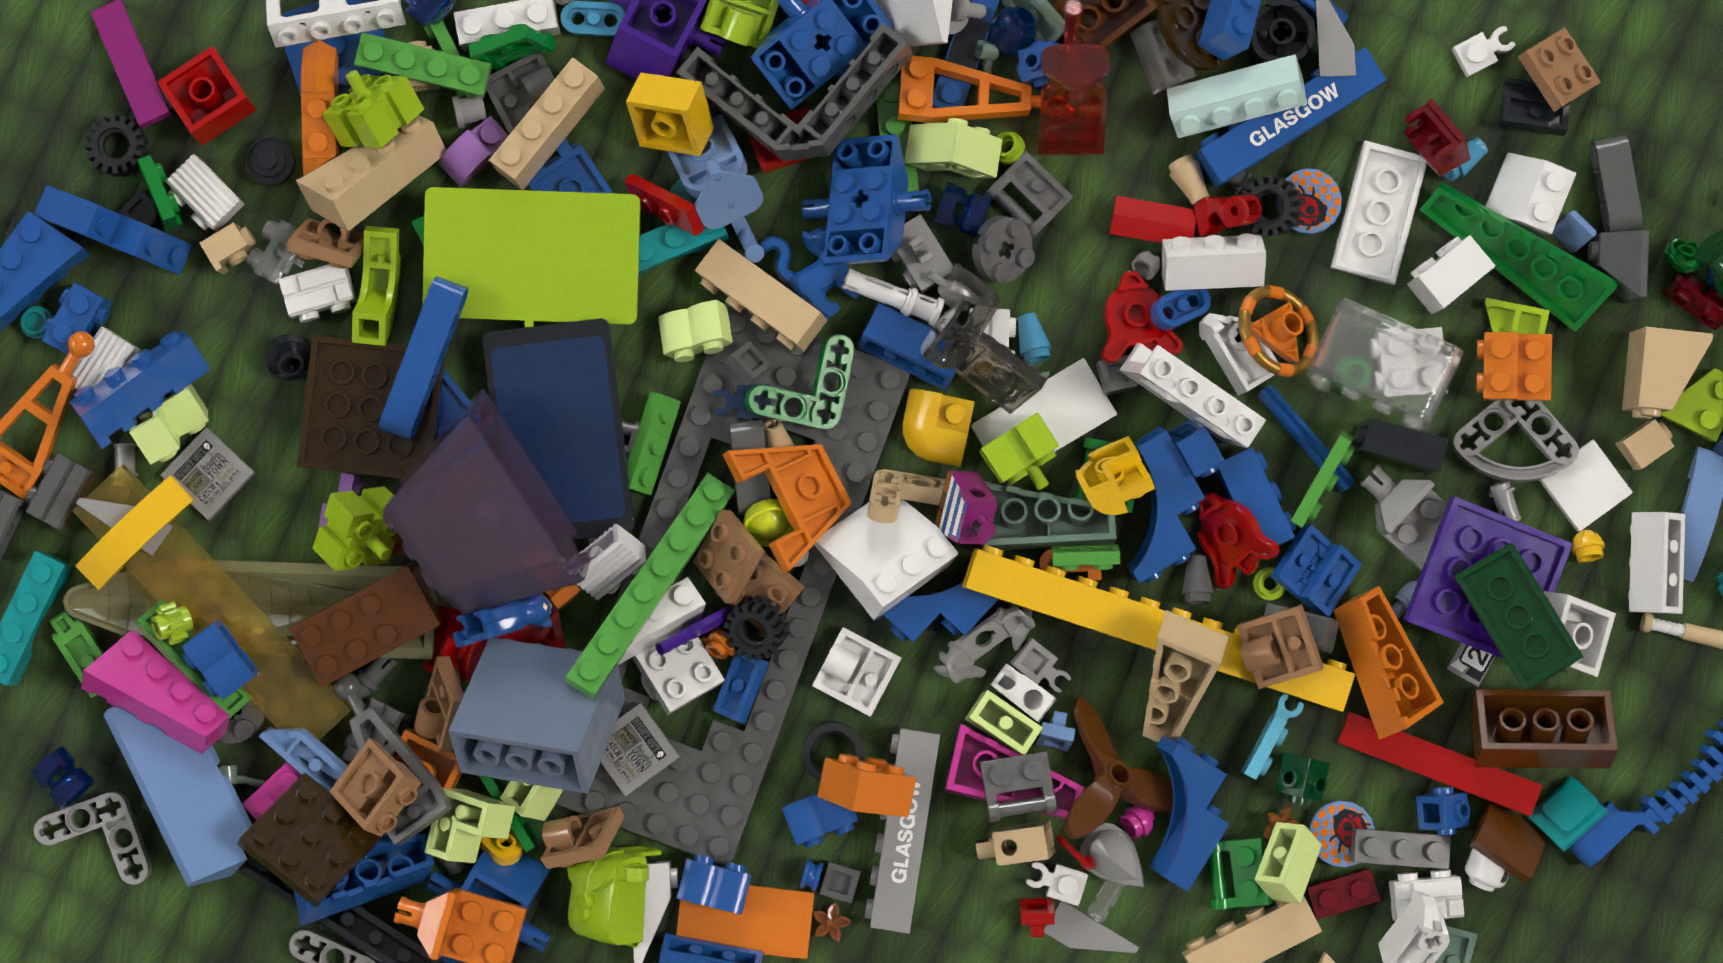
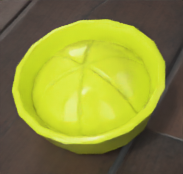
(767, 521)

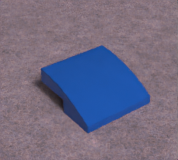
(1316, 570)

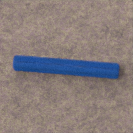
(1302, 433)

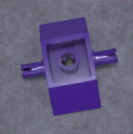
(657, 47)

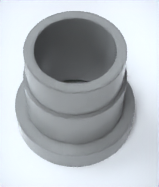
(468, 110)

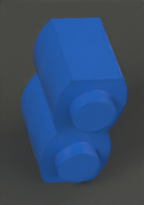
(220, 660)
(814, 817)
(714, 884)

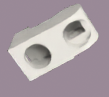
(1023, 692)

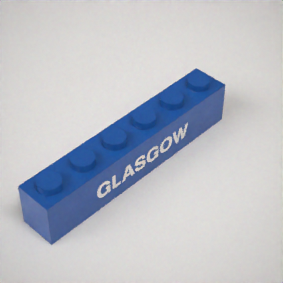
(1262, 136)

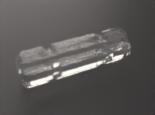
(1106, 897)

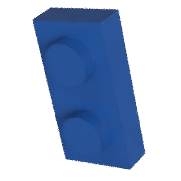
(740, 687)

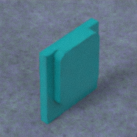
(1568, 813)

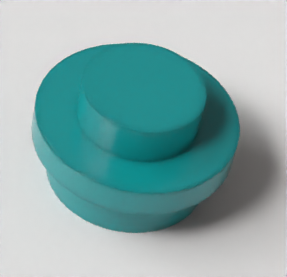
(33, 321)

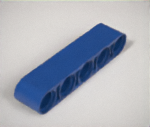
(423, 358)

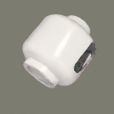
(1484, 872)

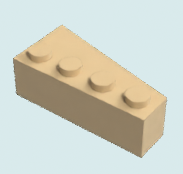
(366, 178)
(1182, 671)

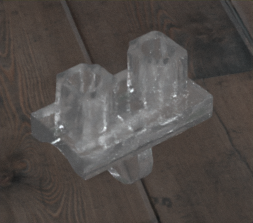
(276, 258)

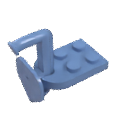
(722, 186)

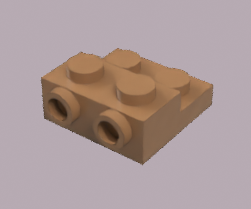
(375, 788)

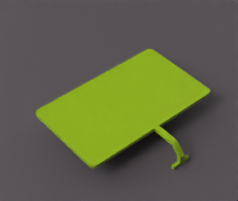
(535, 253)

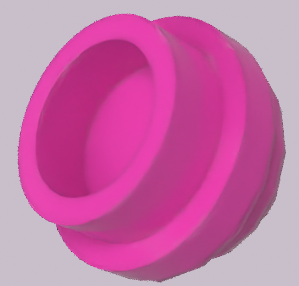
(1137, 821)

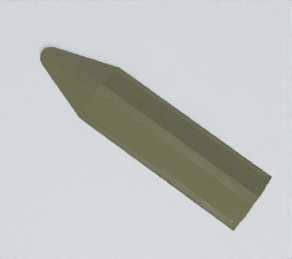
(279, 589)

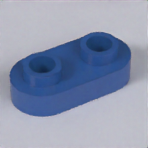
(1179, 309)

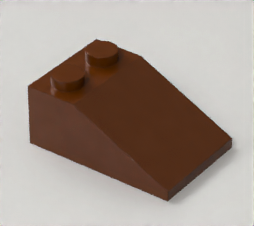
(1109, 20)

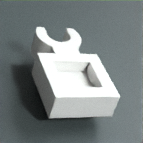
(1479, 52)
(1063, 883)

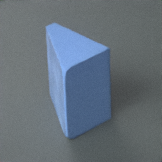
(1573, 231)

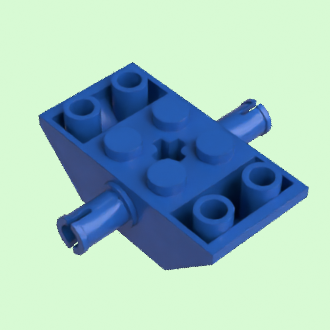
(789, 53)
(866, 201)
(510, 883)

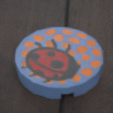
(1320, 198)
(1333, 829)

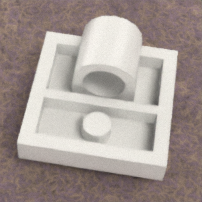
(856, 671)
(678, 675)

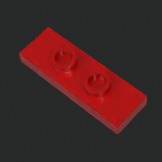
(665, 205)

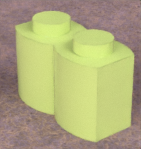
(695, 330)

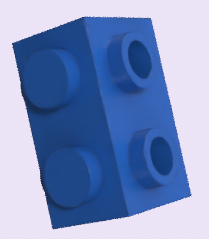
(79, 311)

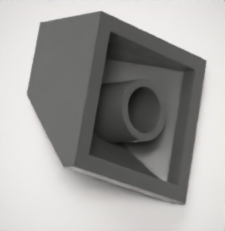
(1623, 258)

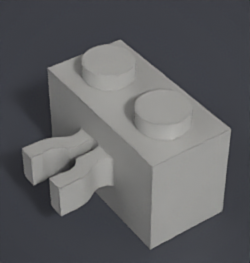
(920, 254)

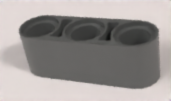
(1616, 184)
(749, 436)

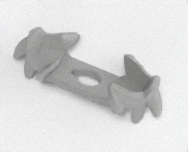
(964, 651)

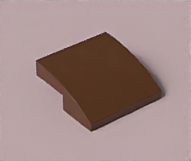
(1509, 841)

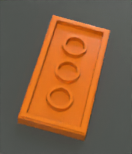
(770, 922)

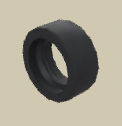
(822, 730)

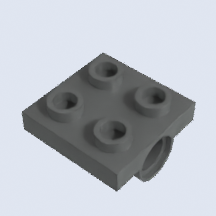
(519, 87)

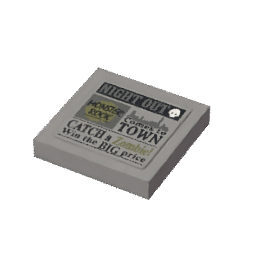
(209, 473)
(636, 750)

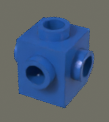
(1030, 64)
(1443, 811)

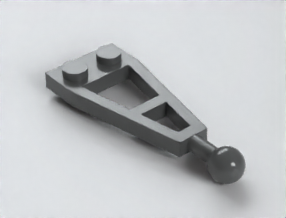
(431, 799)

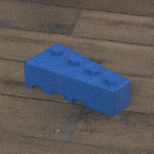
(138, 386)

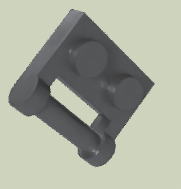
(1036, 186)
(1017, 775)

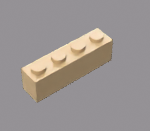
(547, 123)
(760, 295)
(1257, 937)

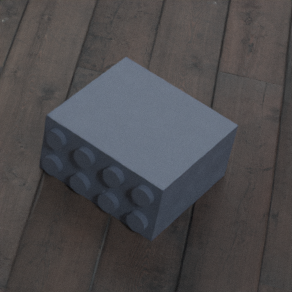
(528, 722)

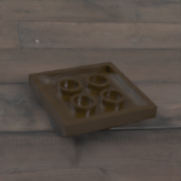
(308, 840)

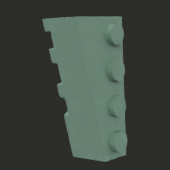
(1045, 520)

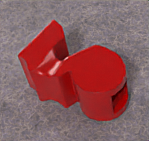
(1220, 211)

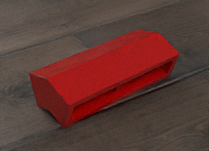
(1151, 220)

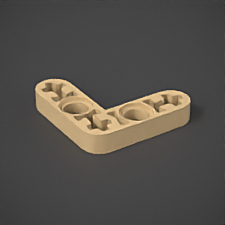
(892, 485)

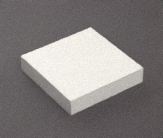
(1587, 487)

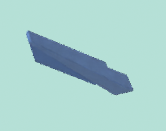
(306, 755)

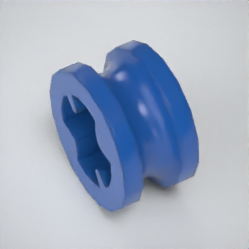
(811, 875)

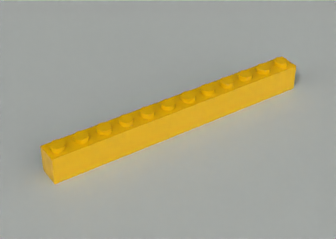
(1127, 619)

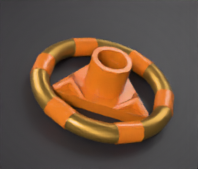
(1278, 331)

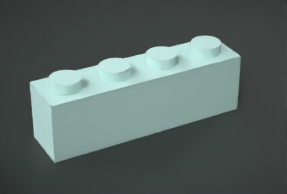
(1236, 96)

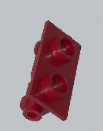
(1686, 294)

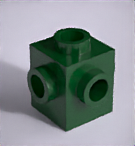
(1302, 778)

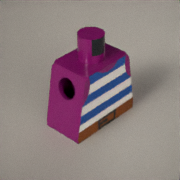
(966, 508)

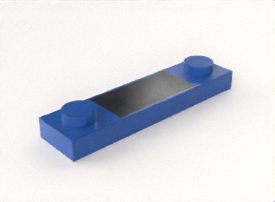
(953, 92)

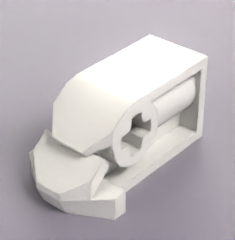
(1232, 356)
(1417, 934)

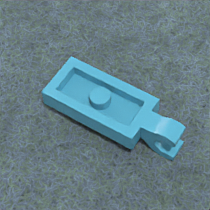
(1271, 735)

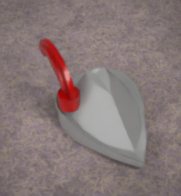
(1109, 855)

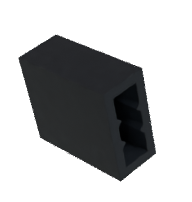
(1399, 445)

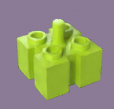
(372, 110)
(1021, 452)
(355, 530)

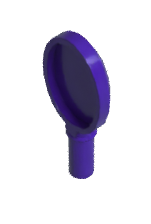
(693, 631)

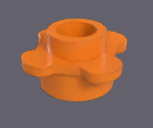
(717, 644)

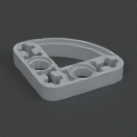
(1510, 417)

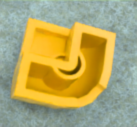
(937, 426)
(1114, 476)

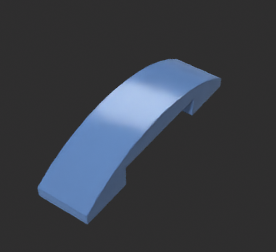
(1701, 507)

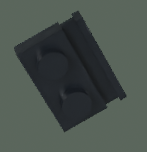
(1528, 110)

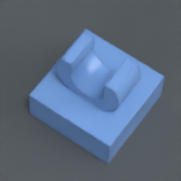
(1055, 733)

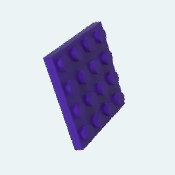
(1462, 539)

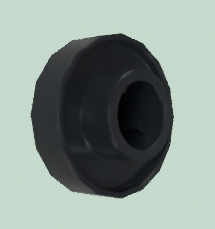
(270, 161)
(288, 357)

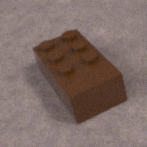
(367, 624)
(1543, 729)

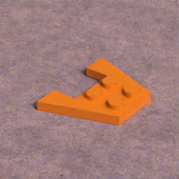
(805, 488)

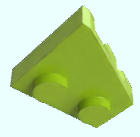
(1516, 317)
(1700, 407)

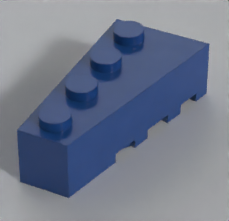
(31, 263)
(379, 873)

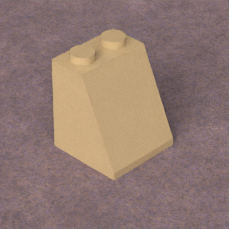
(1660, 368)

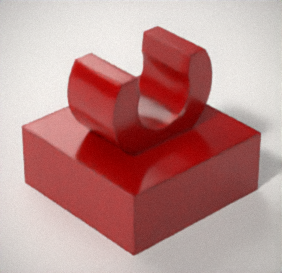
(1037, 913)

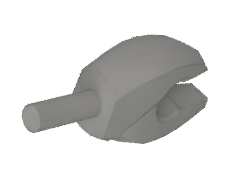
(953, 291)

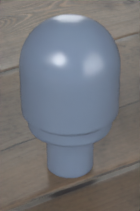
(1403, 598)

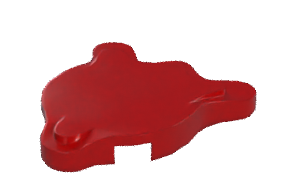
(1130, 321)
(1232, 538)

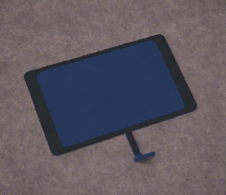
(564, 409)

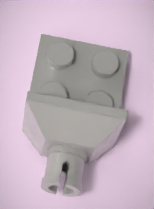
(1406, 513)

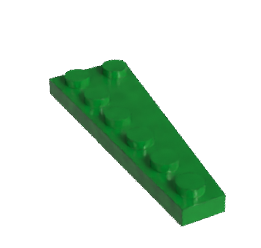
(1531, 263)

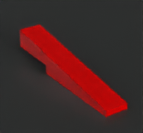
(1441, 765)

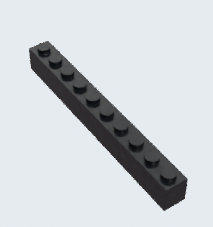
(352, 925)

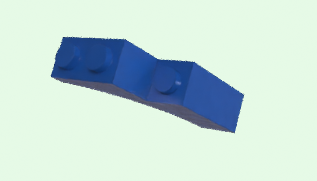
(113, 229)
(1173, 494)
(957, 605)
(1193, 821)

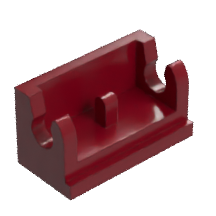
(1437, 138)

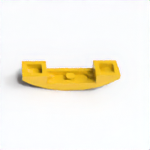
(134, 532)

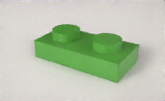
(1071, 556)

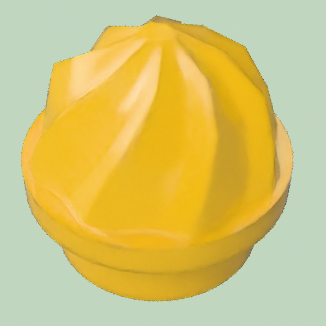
(1587, 546)

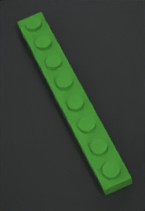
(649, 587)

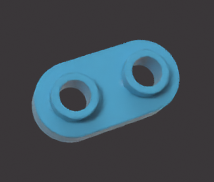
(594, 18)

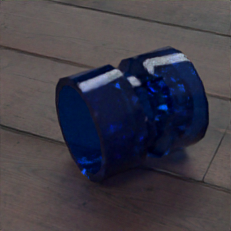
(973, 214)
(70, 786)

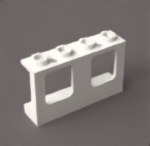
(331, 20)
(1193, 395)

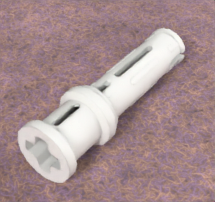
(908, 301)

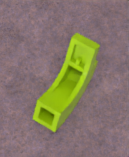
(379, 288)

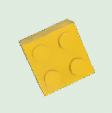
(670, 114)

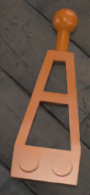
(917, 87)
(16, 471)

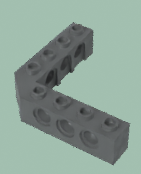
(819, 129)

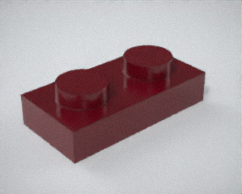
(1342, 893)

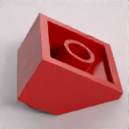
(206, 96)

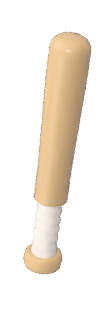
(1685, 631)

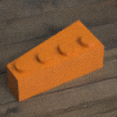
(1385, 664)

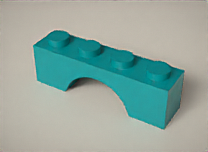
(672, 242)
(35, 594)

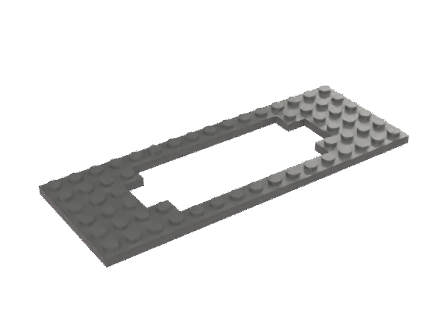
(709, 792)

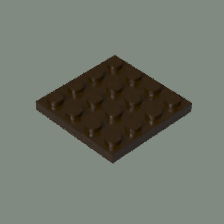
(345, 405)

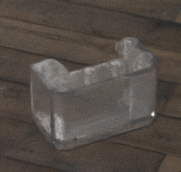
(1384, 363)

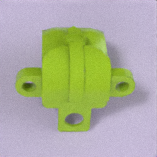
(610, 895)

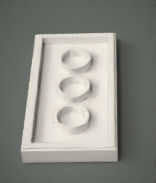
(1379, 212)
(1067, 403)

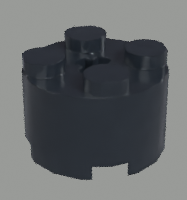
(1293, 22)

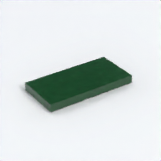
(1518, 617)

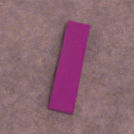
(131, 63)

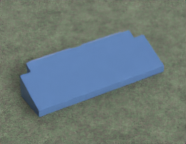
(186, 796)

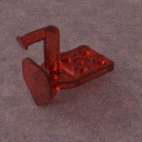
(1075, 97)

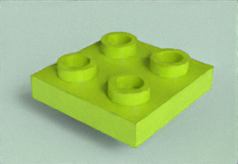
(740, 20)

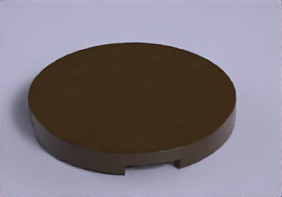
(1181, 28)

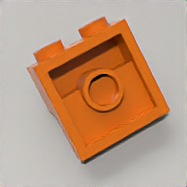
(1515, 366)

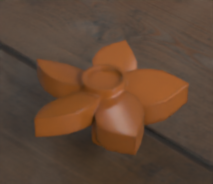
(1283, 817)
(830, 922)

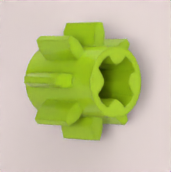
(172, 623)

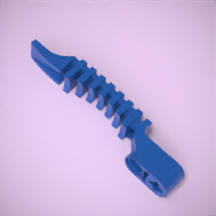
(1618, 823)

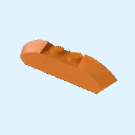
(318, 89)

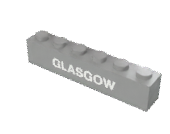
(903, 836)

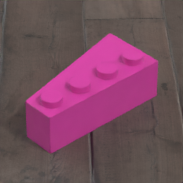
(156, 691)
(967, 781)

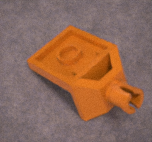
(465, 926)

